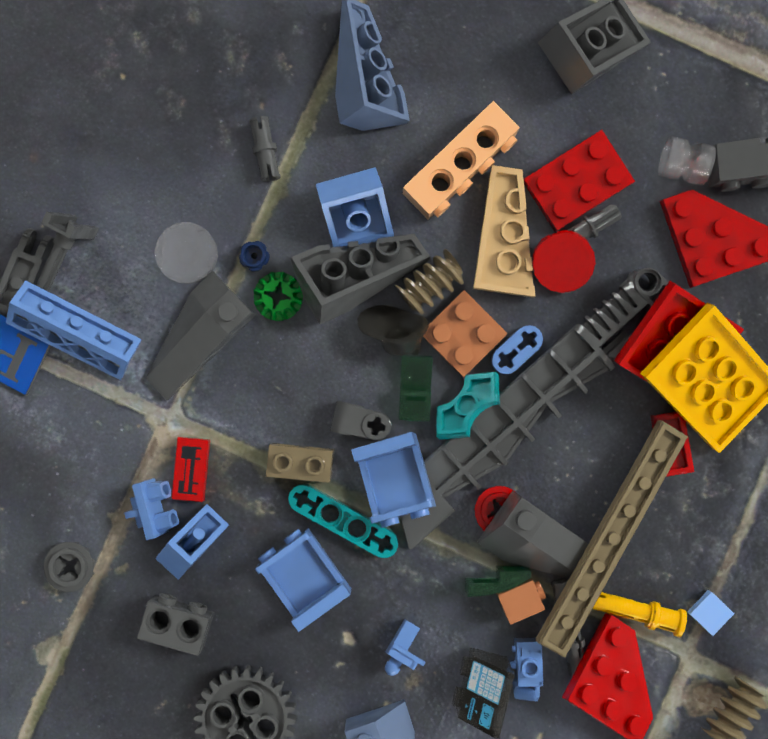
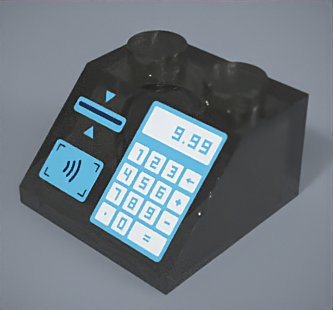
(484, 691)

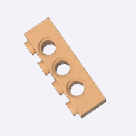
(490, 123)

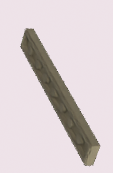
(611, 538)

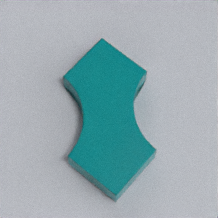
(458, 415)

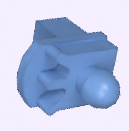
(399, 648)

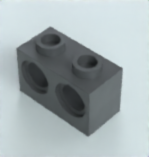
(175, 634)

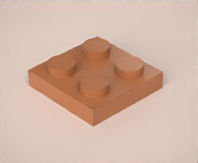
(464, 333)

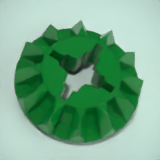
(285, 308)

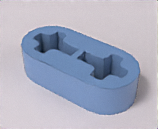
(521, 355)

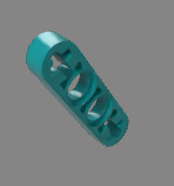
(340, 525)

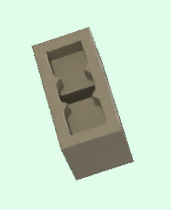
(300, 462)

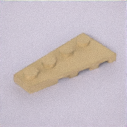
(504, 241)

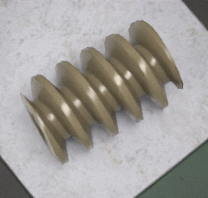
(432, 282)
(736, 712)

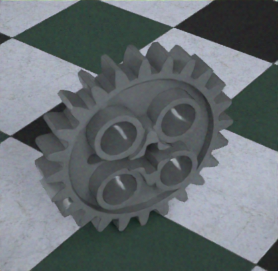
(270, 706)

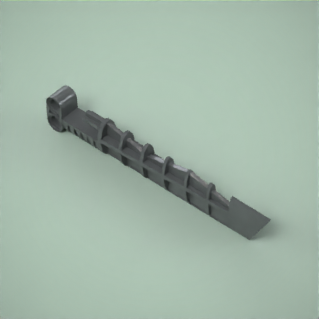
(558, 371)

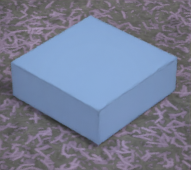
(710, 612)

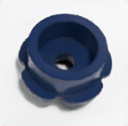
(246, 255)

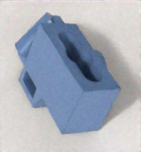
(528, 669)

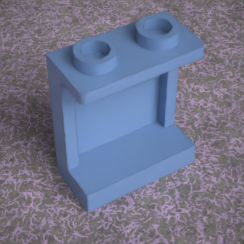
(395, 479)
(303, 577)

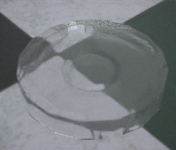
(186, 253)

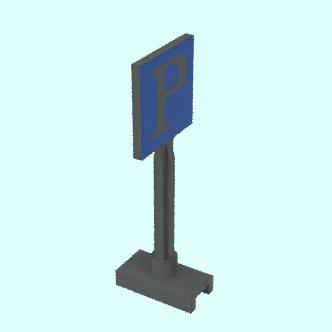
(20, 352)

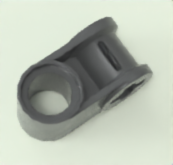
(355, 420)

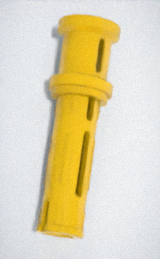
(650, 614)

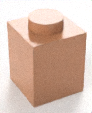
(522, 601)

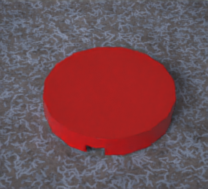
(563, 261)

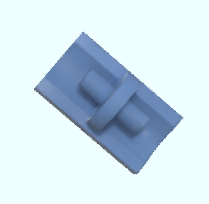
(149, 510)

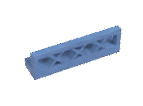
(74, 328)

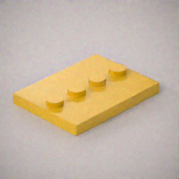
(711, 377)

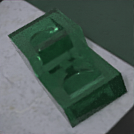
(415, 387)
(506, 578)

